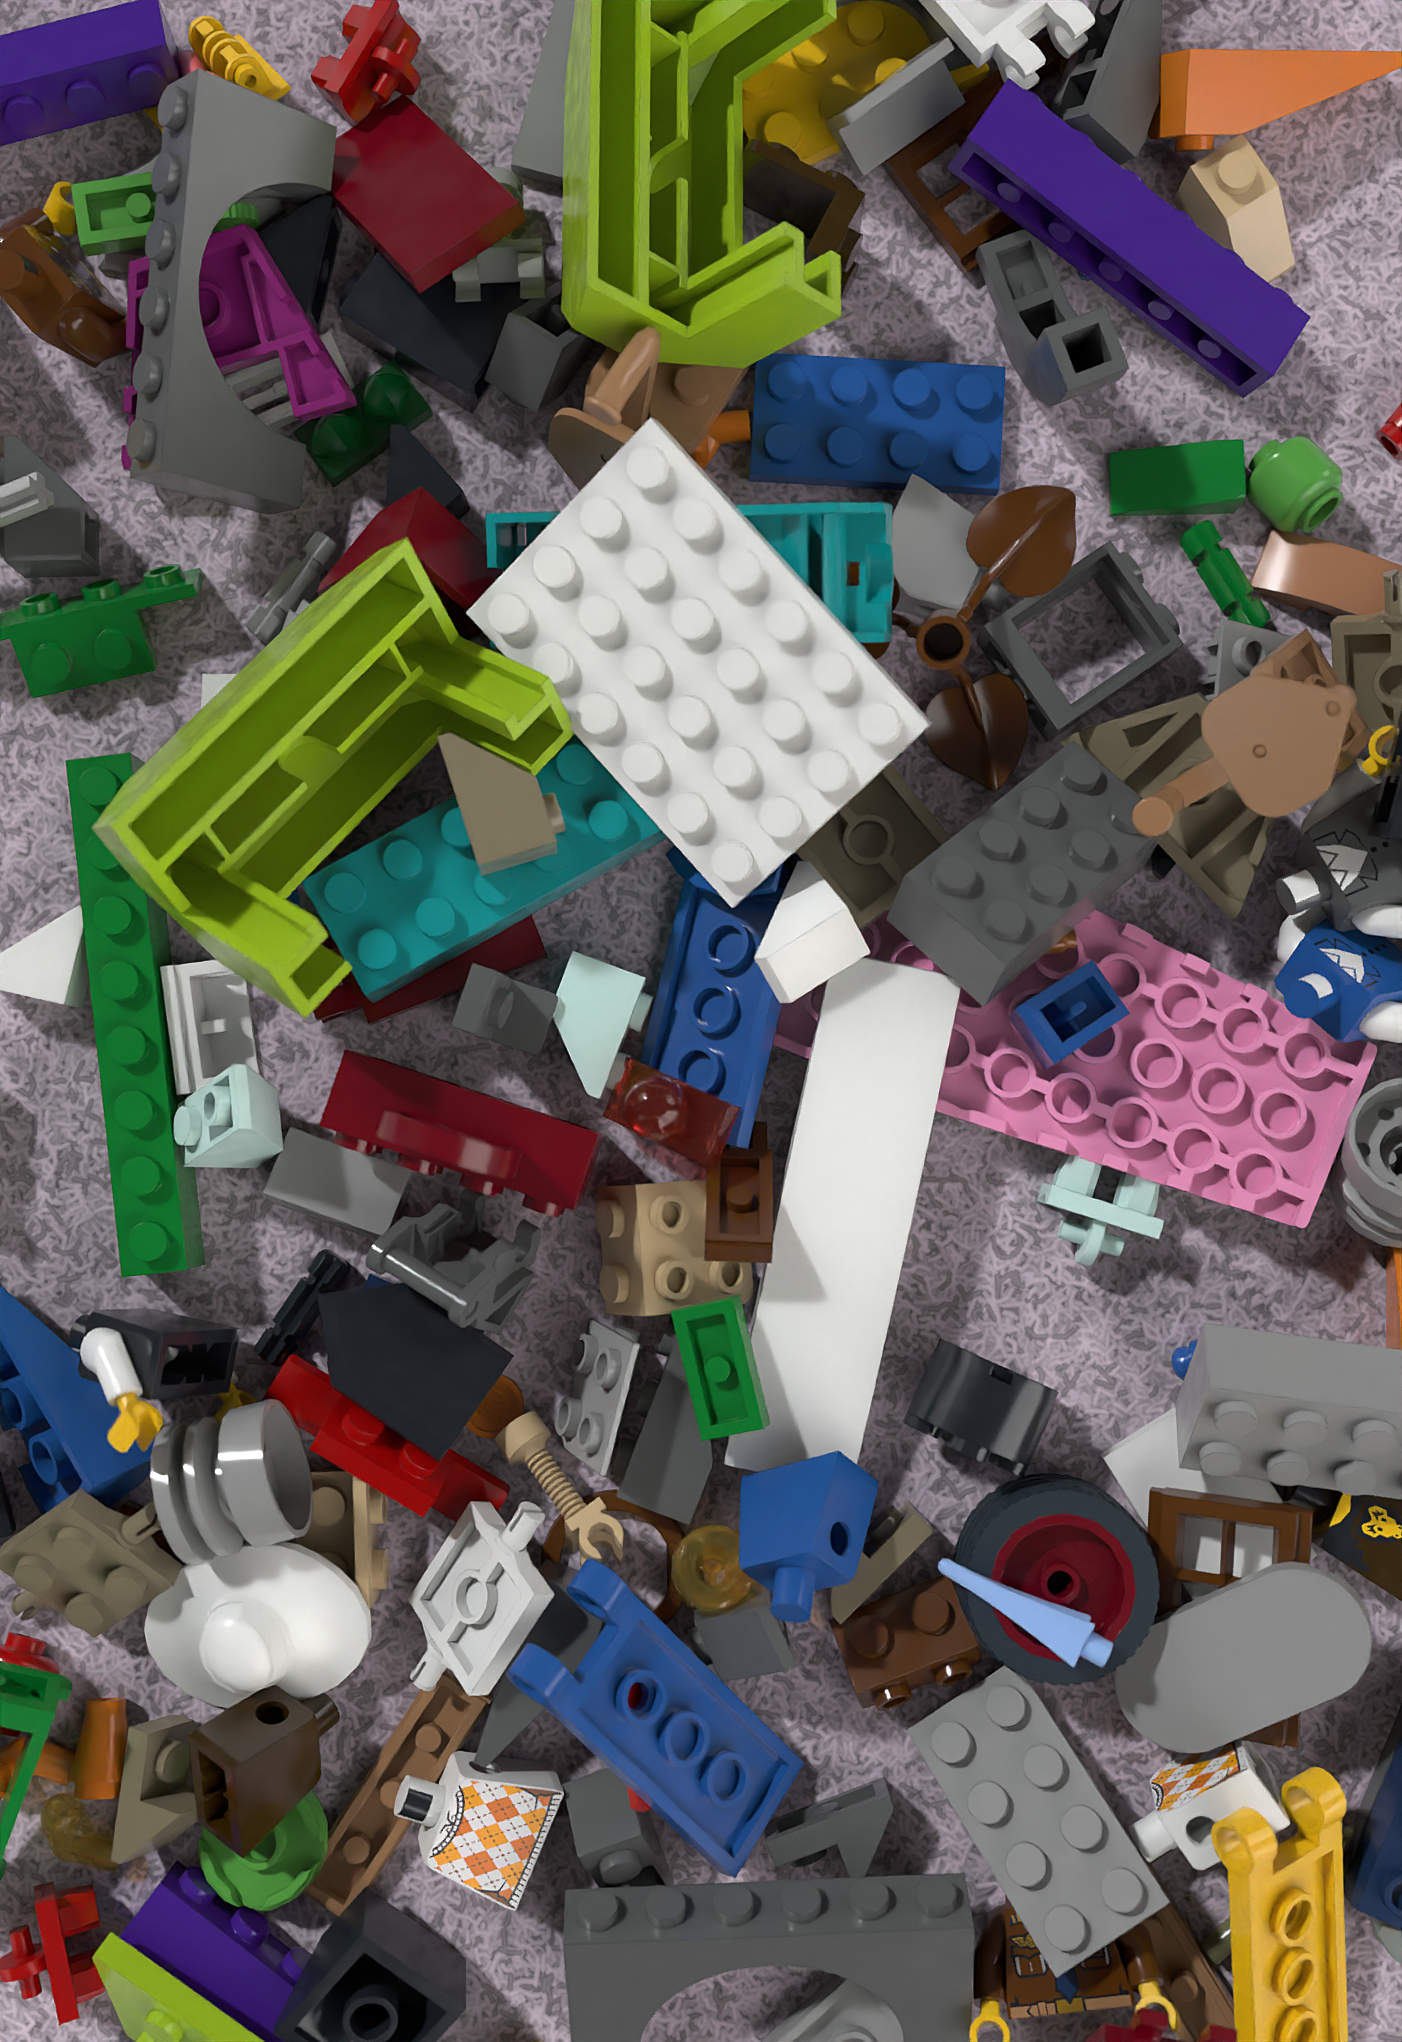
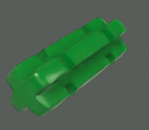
(1223, 575)

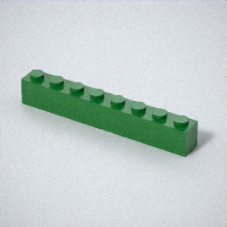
(124, 950)

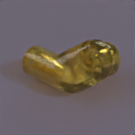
(73, 1834)

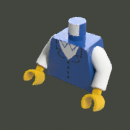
(1340, 978)

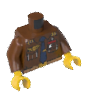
(54, 288)
(1015, 1974)

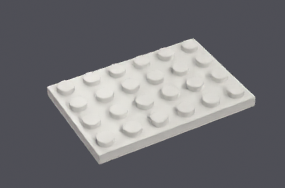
(698, 664)

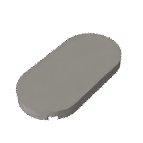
(1245, 1658)

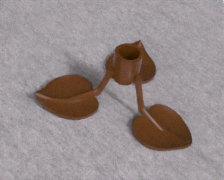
(1030, 546)

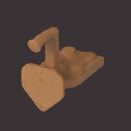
(629, 391)
(1272, 737)

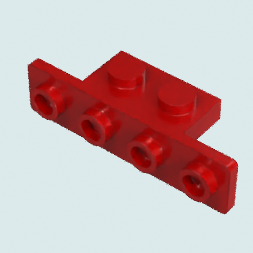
(377, 1453)

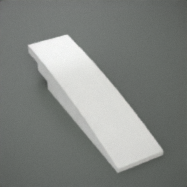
(846, 1209)

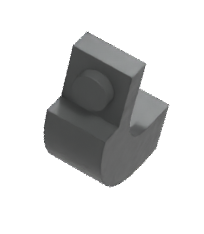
(1041, 333)

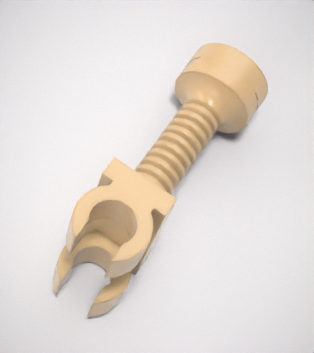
(584, 1524)

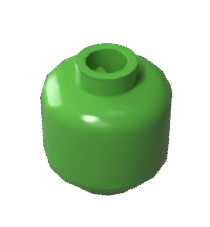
(1294, 484)

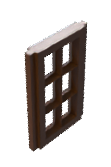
(951, 130)
(1166, 1537)

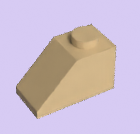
(1239, 207)

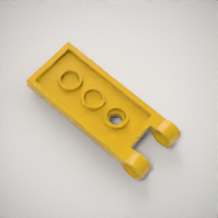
(1288, 1916)

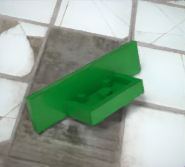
(92, 634)

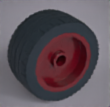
(1099, 1562)

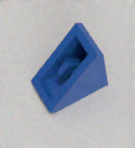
(1068, 1014)

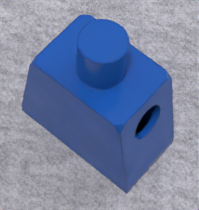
(804, 1529)

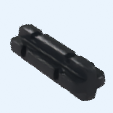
(301, 1308)

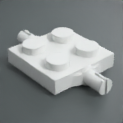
(479, 1598)

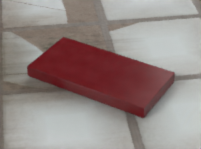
(418, 194)

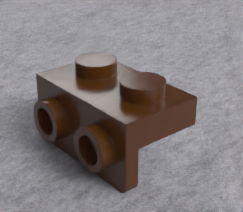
(907, 1644)

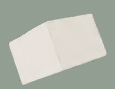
(808, 936)
(49, 962)

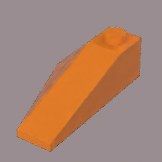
(1237, 90)

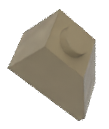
(500, 807)

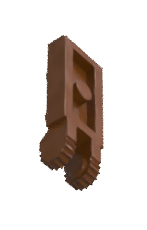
(741, 1203)

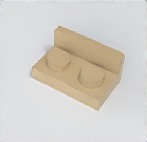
(346, 1529)

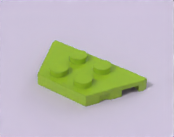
(156, 2004)

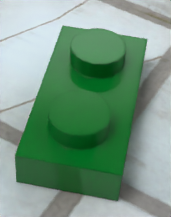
(720, 1367)

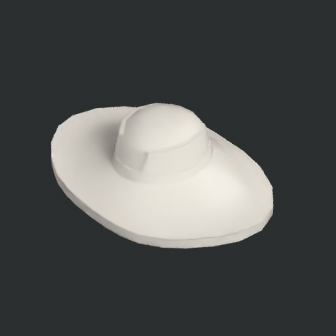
(257, 1624)

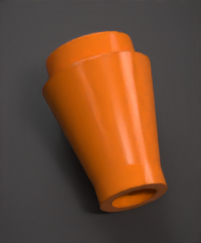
(100, 1750)

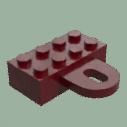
(461, 1130)

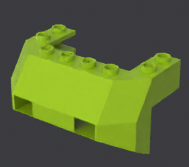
(661, 182)
(303, 754)

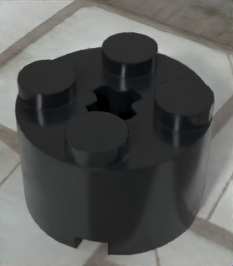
(981, 1408)

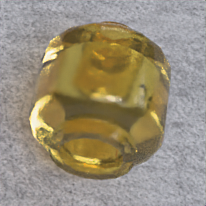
(703, 1545)

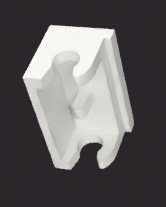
(207, 1022)

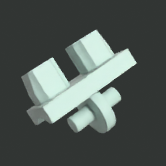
(1131, 1208)

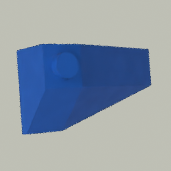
(60, 1416)

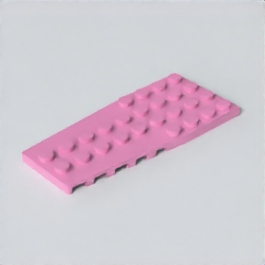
(1189, 1090)

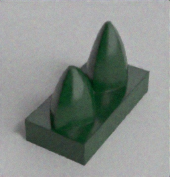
(357, 435)

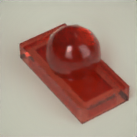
(671, 1112)

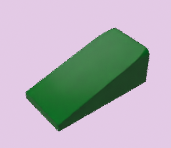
(1178, 479)

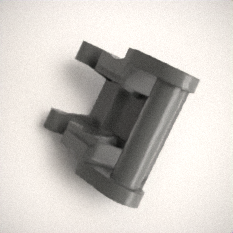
(459, 1262)

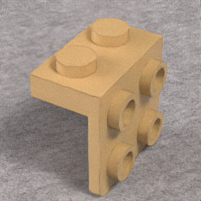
(658, 1250)

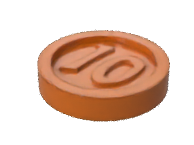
(497, 1409)

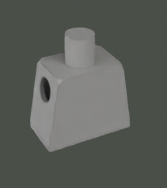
(933, 554)

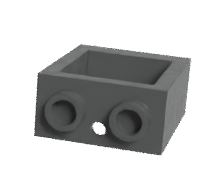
(1122, 585)

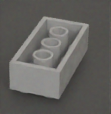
(1293, 1411)

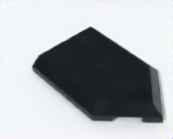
(408, 1362)

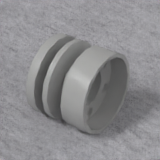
(1369, 1166)
(231, 1482)

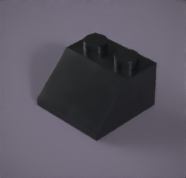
(375, 1981)

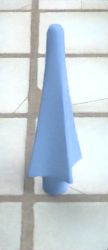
(1057, 1627)

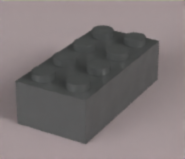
(1023, 873)

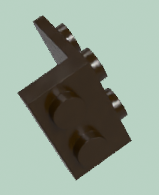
(813, 201)

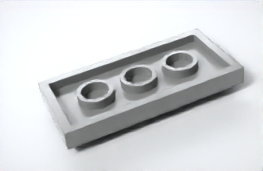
(1037, 1818)

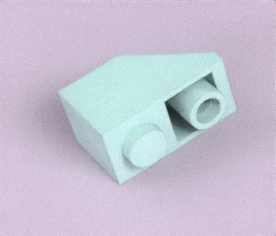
(594, 1016)
(230, 1121)

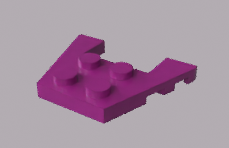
(248, 321)

